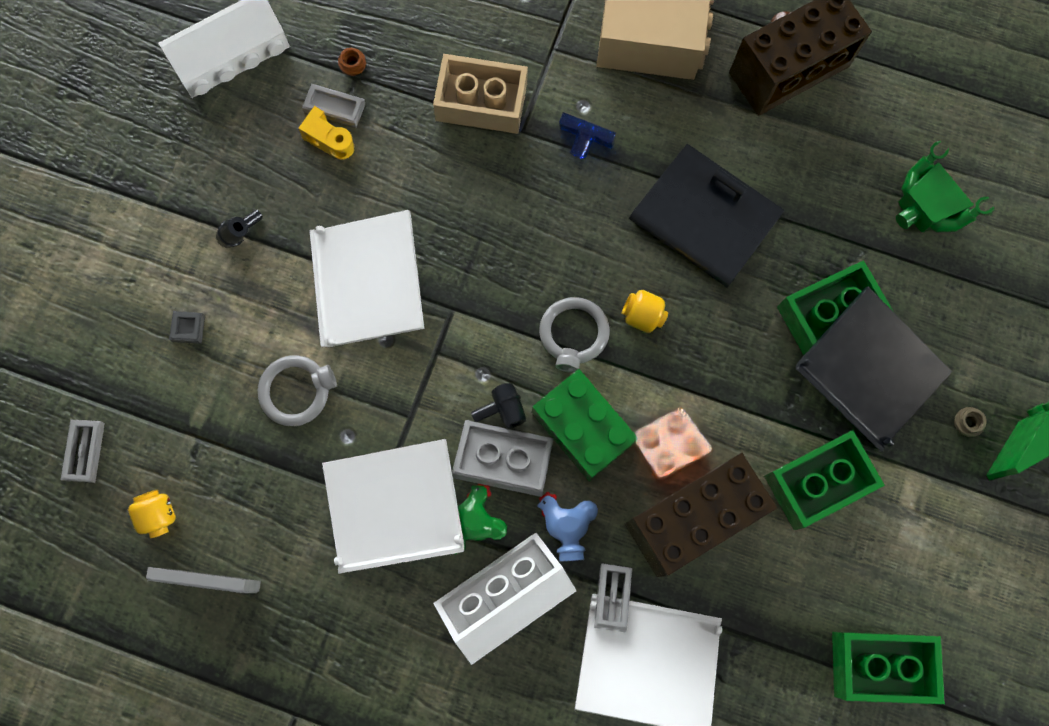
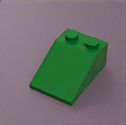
(1026, 444)

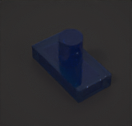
(586, 134)

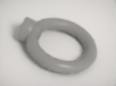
(569, 359)
(322, 378)

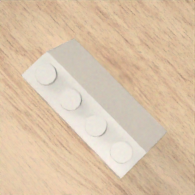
(225, 45)
(504, 598)

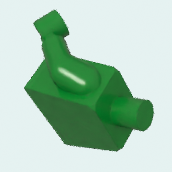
(935, 199)

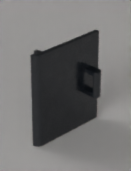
(706, 215)
(873, 368)

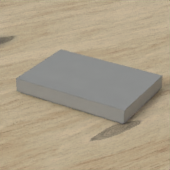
(502, 458)
(202, 580)

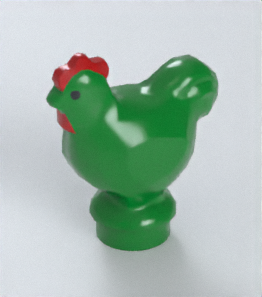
(475, 520)

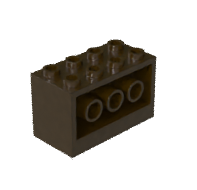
(798, 52)
(700, 516)

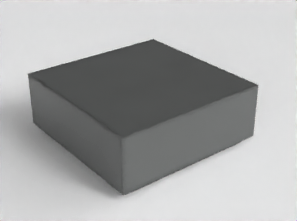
(187, 327)

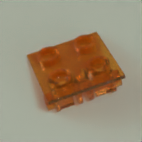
(671, 443)

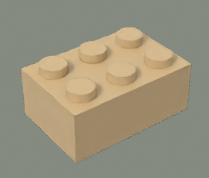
(480, 93)

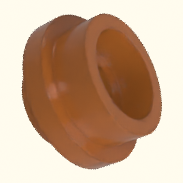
(349, 55)

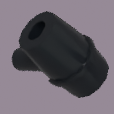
(232, 231)
(506, 403)

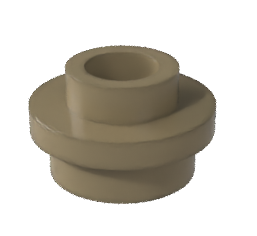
(978, 421)

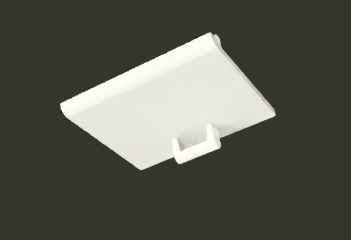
(366, 279)
(393, 506)
(653, 671)

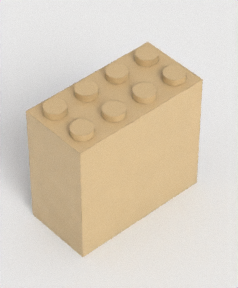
(655, 36)

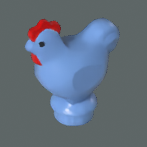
(567, 525)

